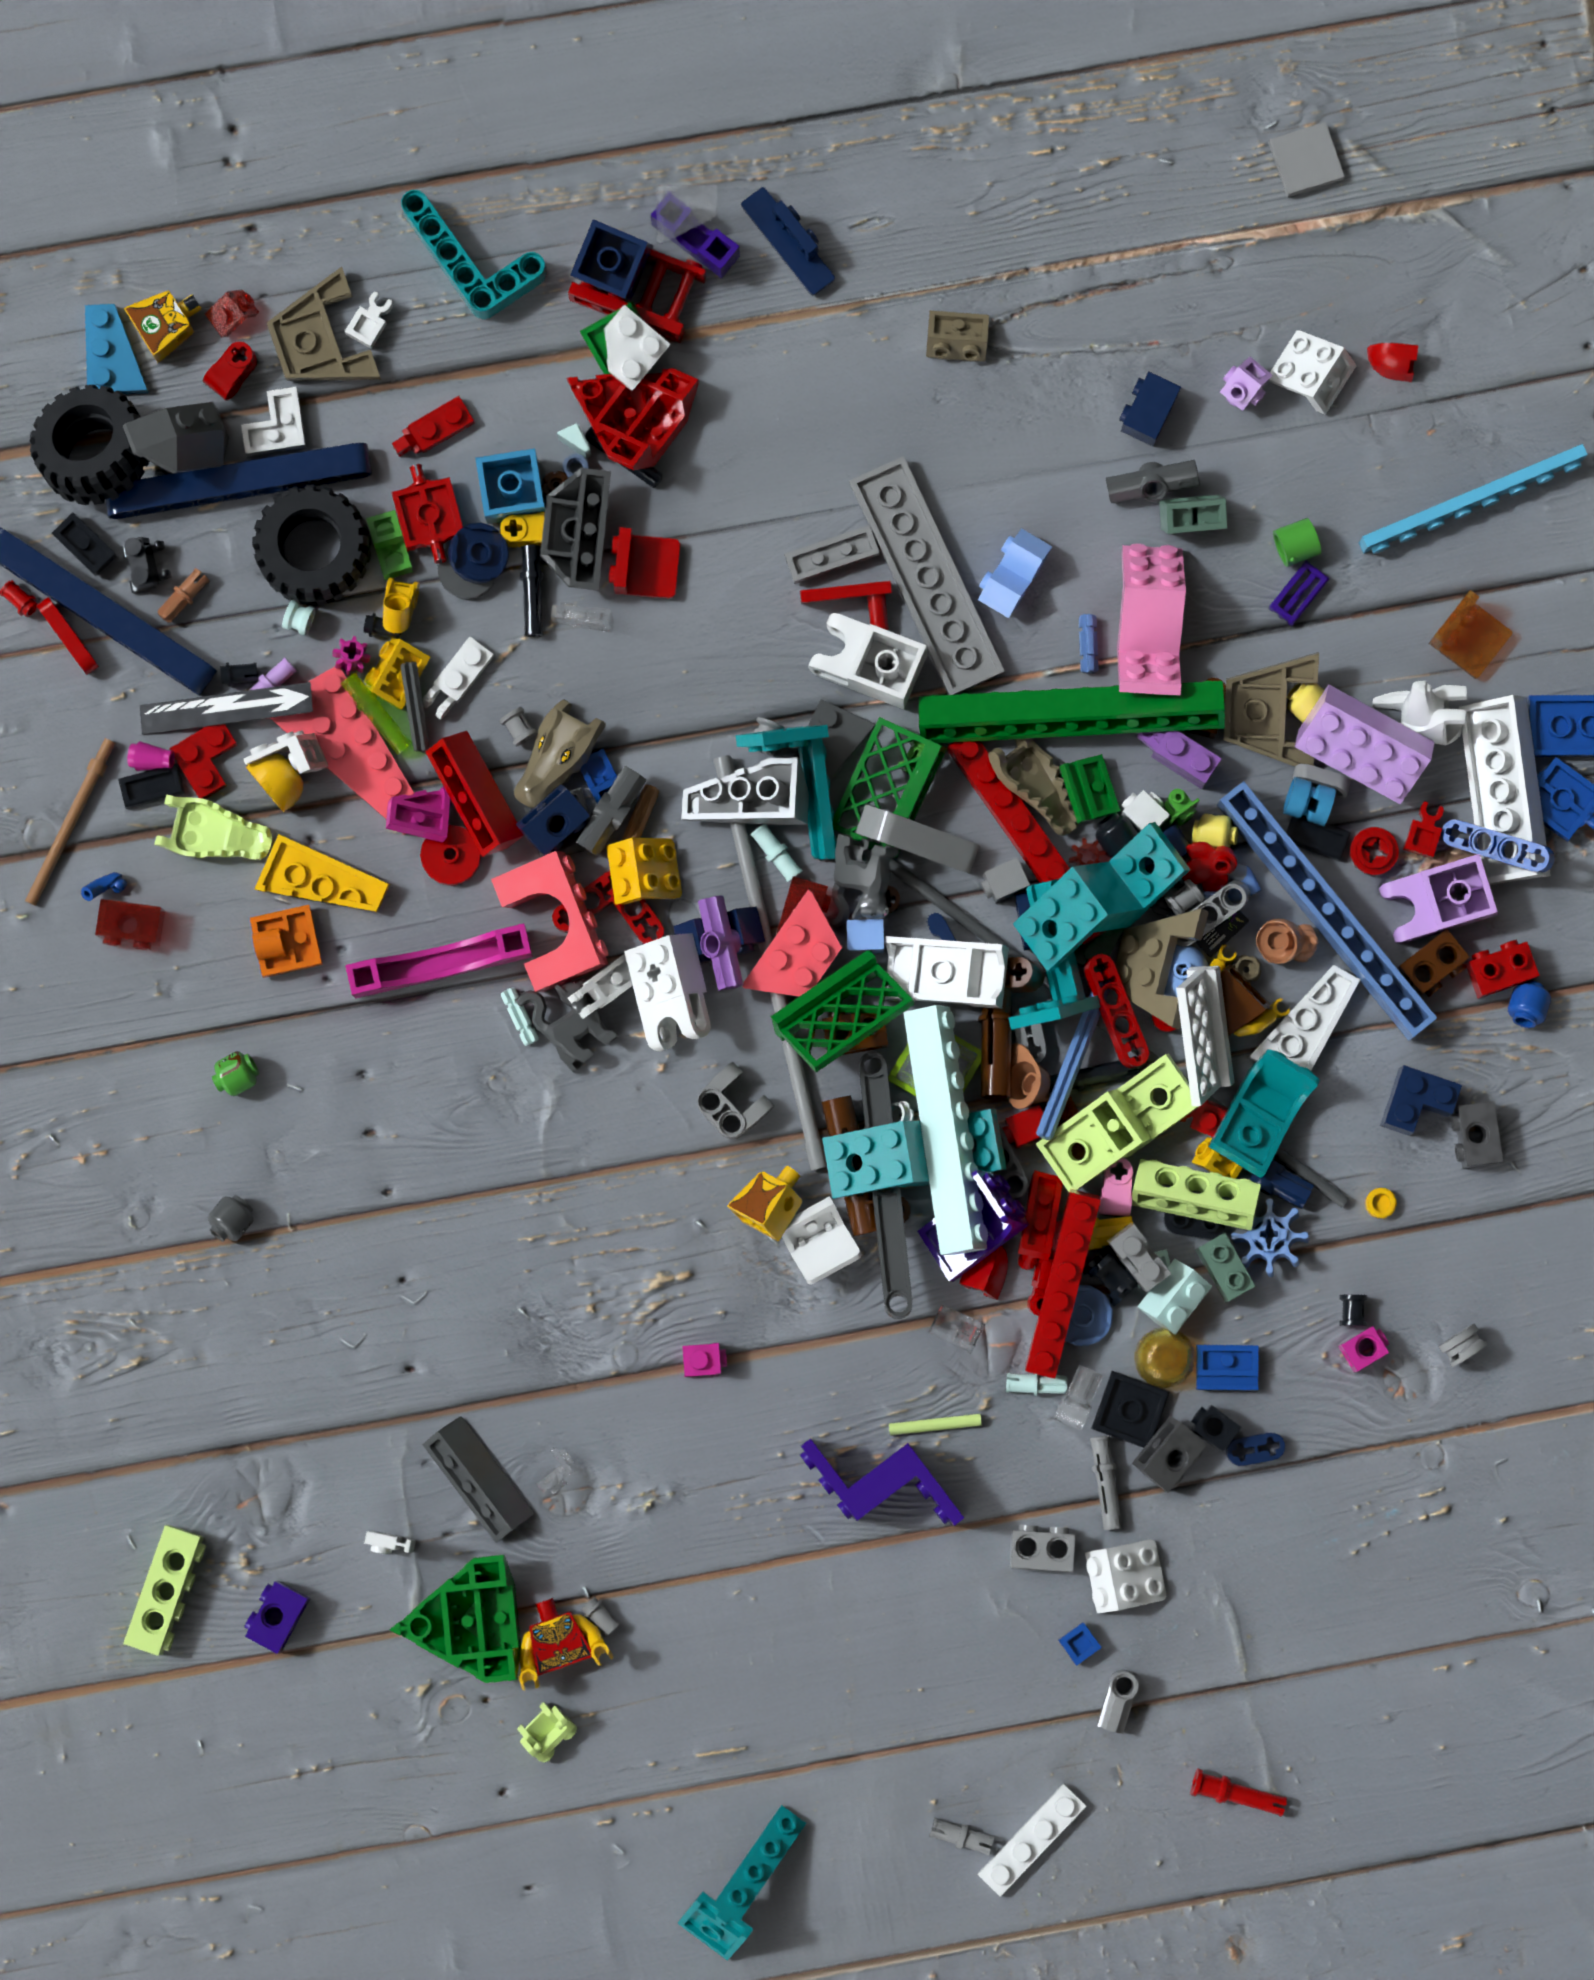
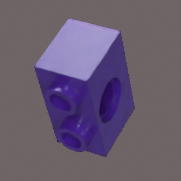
(292, 1606)

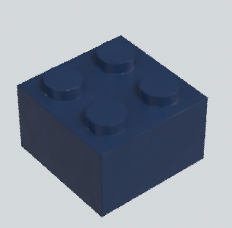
(611, 260)

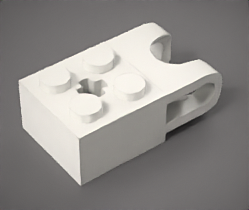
(865, 654)
(669, 989)

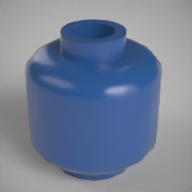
(1529, 1004)

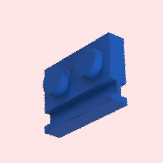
(1227, 1367)

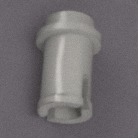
(600, 1616)

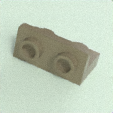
(957, 336)

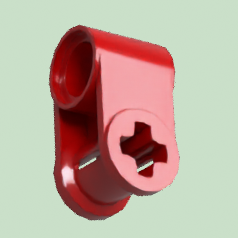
(228, 373)

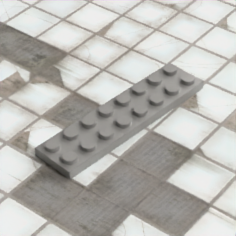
(926, 576)

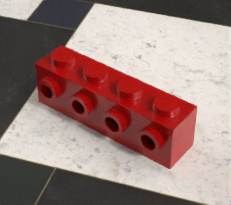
(474, 793)

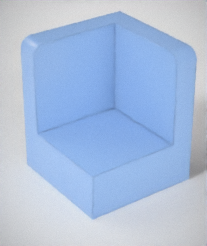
(865, 935)

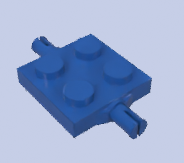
(1565, 799)

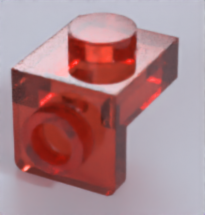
(231, 311)

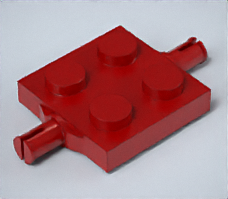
(427, 513)

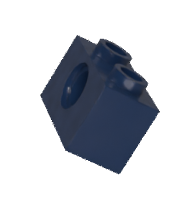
(535, 823)

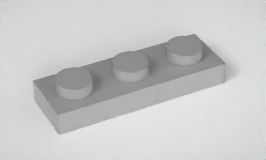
(831, 554)

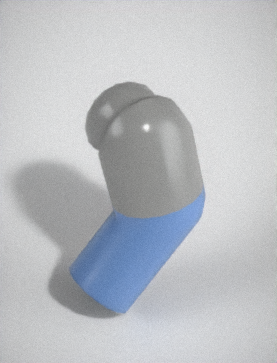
(1245, 874)

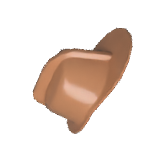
(1029, 1079)

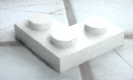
(282, 431)

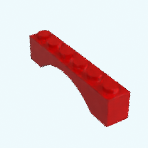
(1062, 1283)

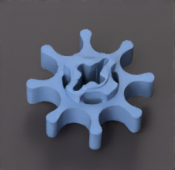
(1280, 1243)

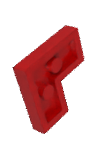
(196, 758)

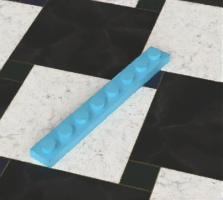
(1462, 504)

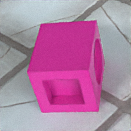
(1355, 1358)

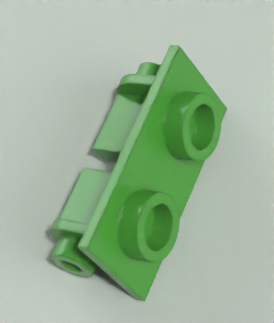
(1180, 807)

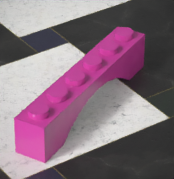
(423, 966)

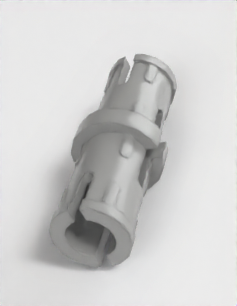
(961, 1836)

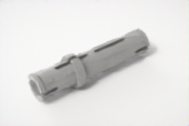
(1106, 1482)

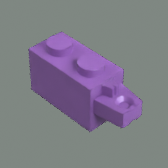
(1181, 755)

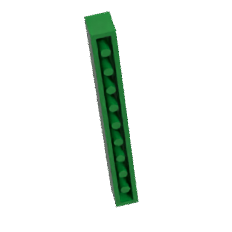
(1069, 713)

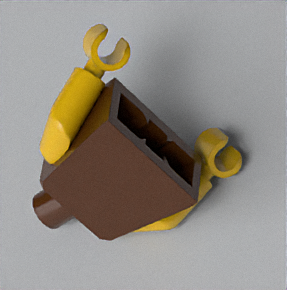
(1244, 1005)

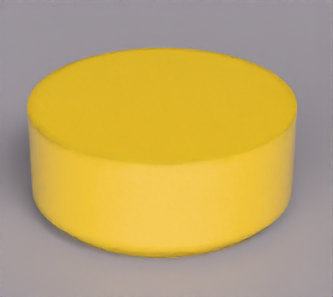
(1380, 1203)

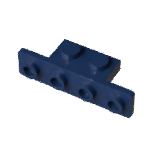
(789, 239)

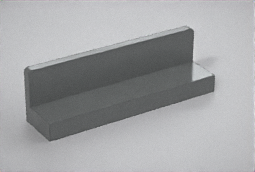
(478, 1479)

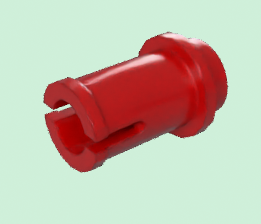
(18, 598)

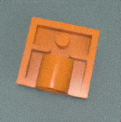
(285, 941)

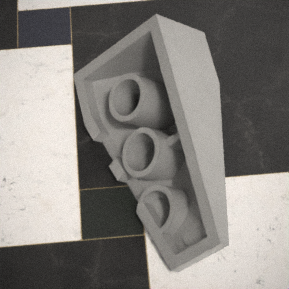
(760, 794)

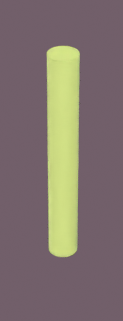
(935, 1424)

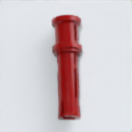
(1222, 1790)

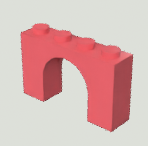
(581, 949)

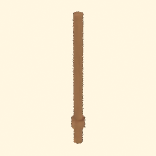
(95, 769)

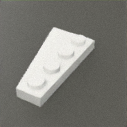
(1312, 1020)

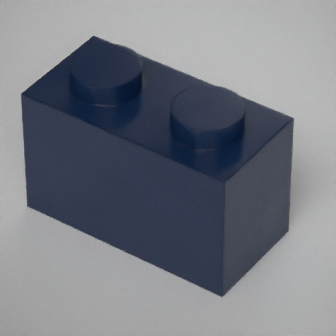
(1150, 408)

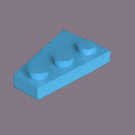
(109, 352)

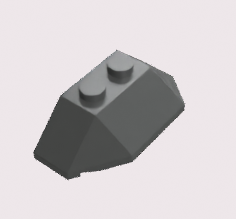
(180, 437)
(576, 528)

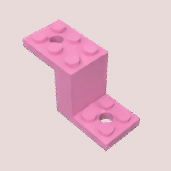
(1151, 619)

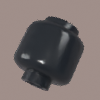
(1115, 833)

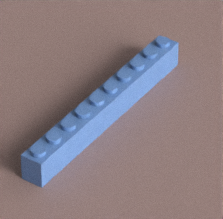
(1326, 911)

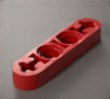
(1120, 1009)

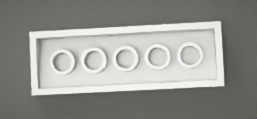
(1503, 781)

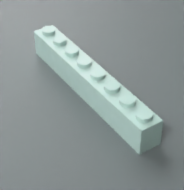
(945, 1130)

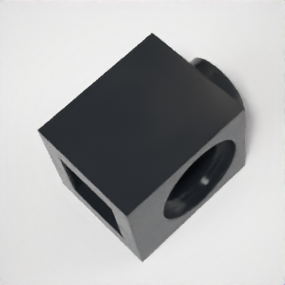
(1228, 1431)

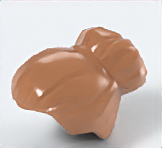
(1284, 941)

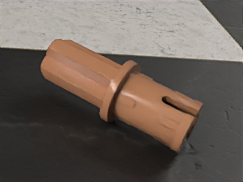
(182, 596)

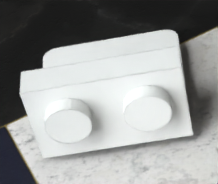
(820, 1241)
(1125, 1576)

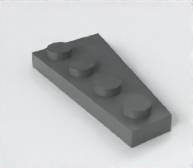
(845, 734)

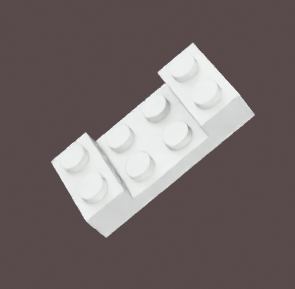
(948, 970)

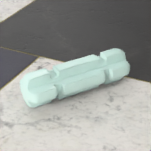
(519, 1016)

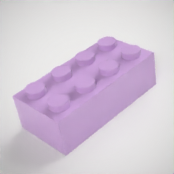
(1364, 744)

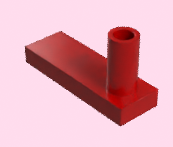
(873, 591)
(1041, 1215)

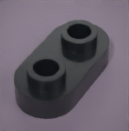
(1192, 1228)

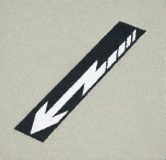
(226, 708)

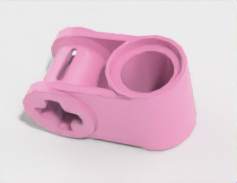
(1117, 1194)

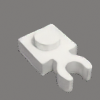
(368, 324)

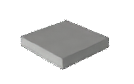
(1306, 159)

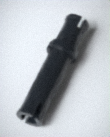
(531, 577)
(1099, 1074)

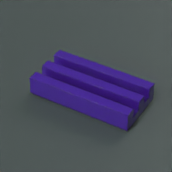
(1283, 613)

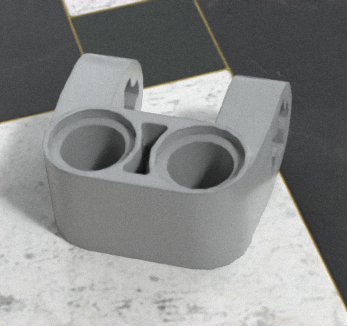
(726, 1109)

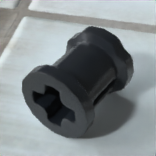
(1353, 1310)

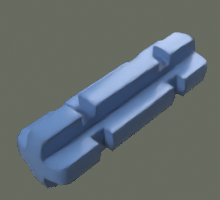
(1088, 643)

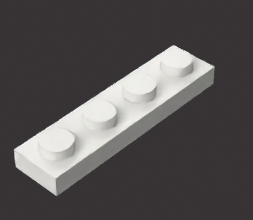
(1031, 1840)

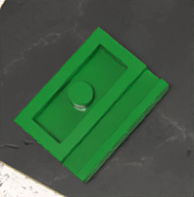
(1089, 788)

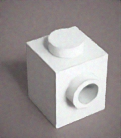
(1144, 810)

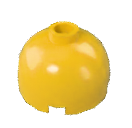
(278, 779)

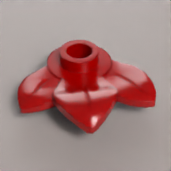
(1206, 866)

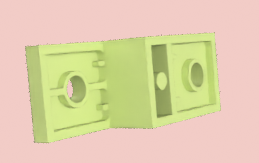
(1118, 1123)

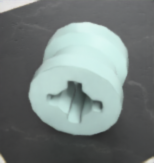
(298, 617)

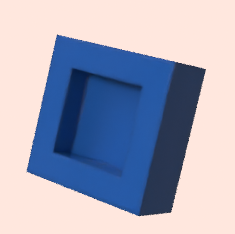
(1079, 1643)

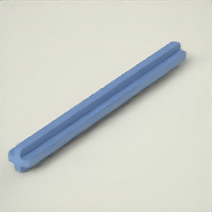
(1069, 1070)

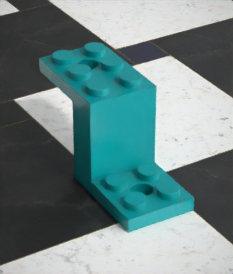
(1101, 896)
(896, 1155)

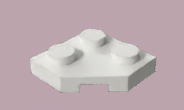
(631, 347)

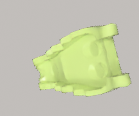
(211, 831)

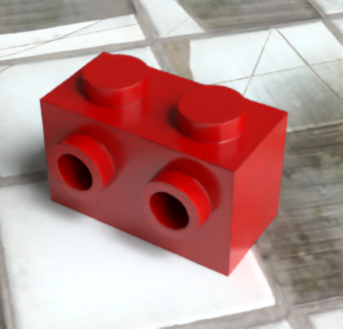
(1501, 969)

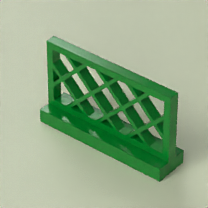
(914, 790)
(828, 997)

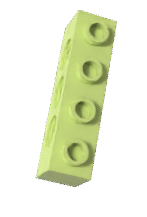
(1204, 1206)
(140, 1633)

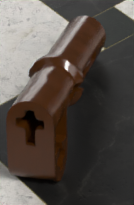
(996, 1029)
(841, 1115)

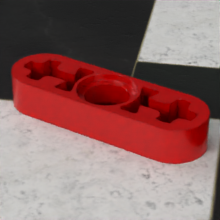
(67, 636)

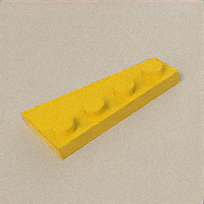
(311, 875)

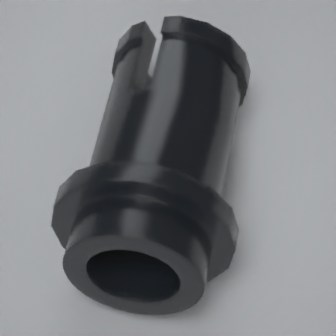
(374, 625)
(238, 673)

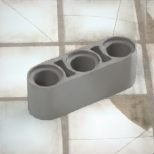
(1223, 906)

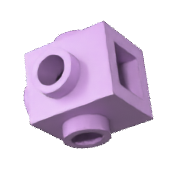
(1245, 384)

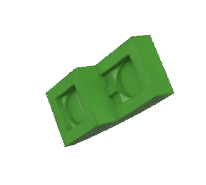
(389, 545)

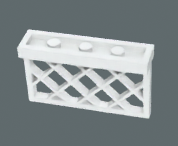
(1205, 1032)

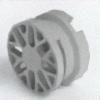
(1463, 1345)

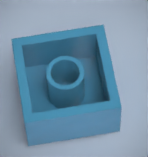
(510, 484)

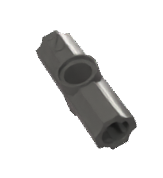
(1152, 481)
(611, 811)

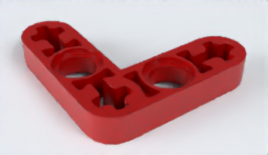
(639, 931)

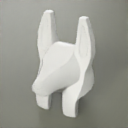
(1428, 710)

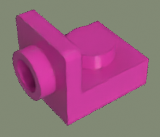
(703, 1359)

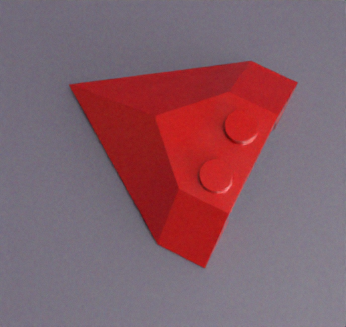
(637, 423)

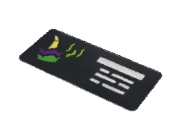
(1222, 933)

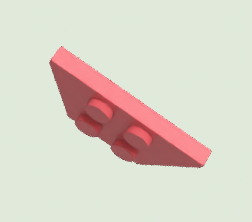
(797, 953)

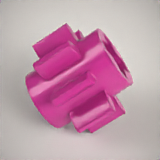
(347, 647)

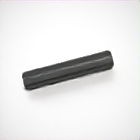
(415, 706)

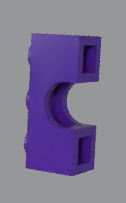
(707, 246)

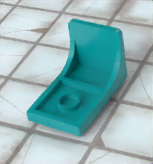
(1263, 1111)

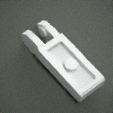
(459, 675)
(605, 986)

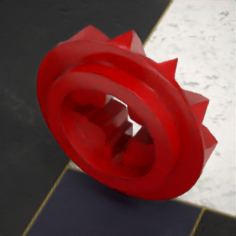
(1387, 845)

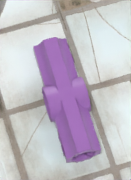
(720, 943)

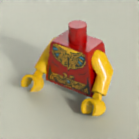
(558, 1643)

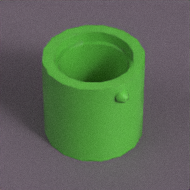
(1297, 542)

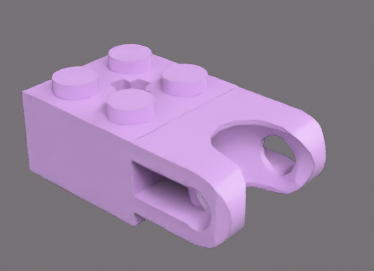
(1432, 899)

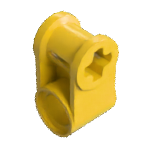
(528, 527)
(399, 605)

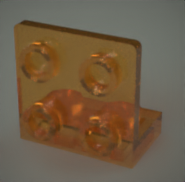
(1470, 636)

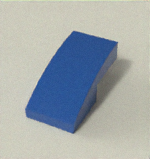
(598, 774)

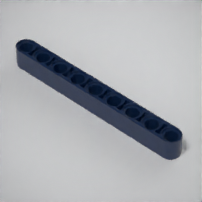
(242, 480)
(104, 614)

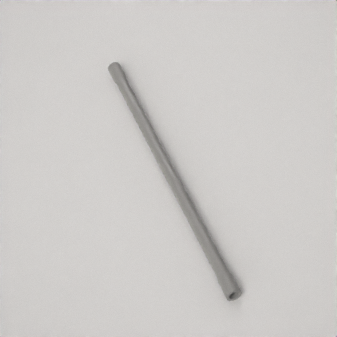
(813, 1142)

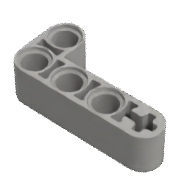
(917, 838)

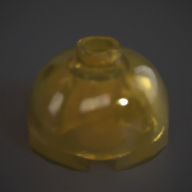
(1164, 1358)

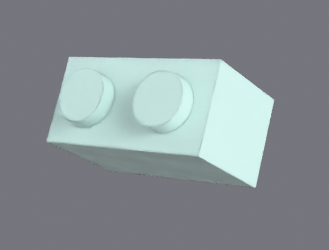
(1175, 1297)

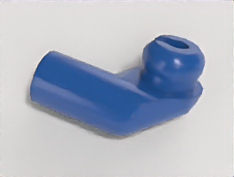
(102, 884)

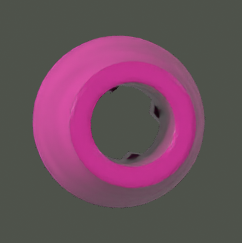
(149, 757)

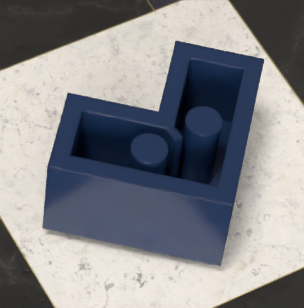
(1417, 1091)

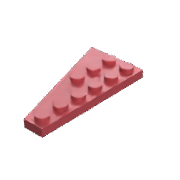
(349, 742)

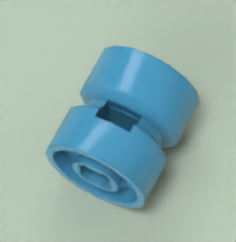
(1299, 796)

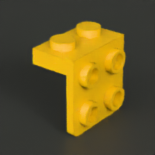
(644, 869)

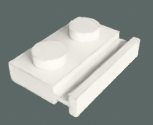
(385, 1543)

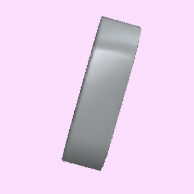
(1324, 777)
(1037, 1037)

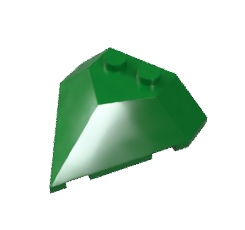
(471, 1621)

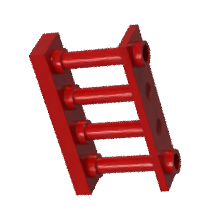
(667, 325)

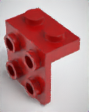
(644, 565)

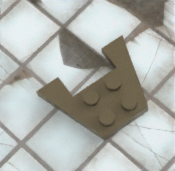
(308, 342)
(1258, 708)
(1147, 959)

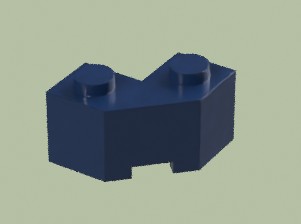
(743, 920)

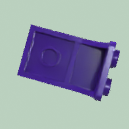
(1000, 1215)

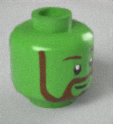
(235, 1073)

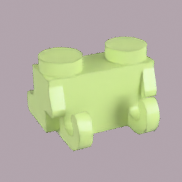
(546, 1732)

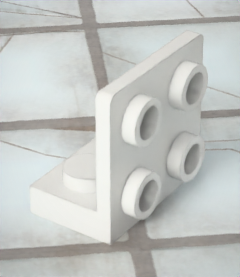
(1313, 369)
(304, 751)

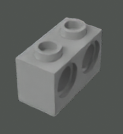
(1042, 1558)

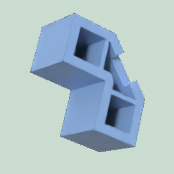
(1015, 572)

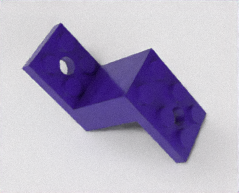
(881, 1483)

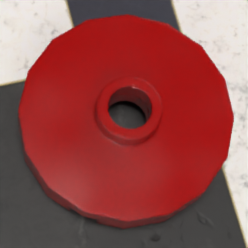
(451, 871)

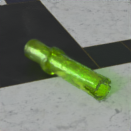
(376, 713)

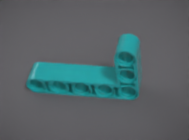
(463, 264)

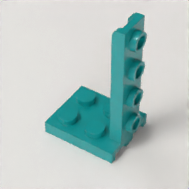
(812, 759)
(1063, 982)
(719, 1920)

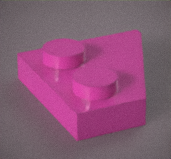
(420, 814)

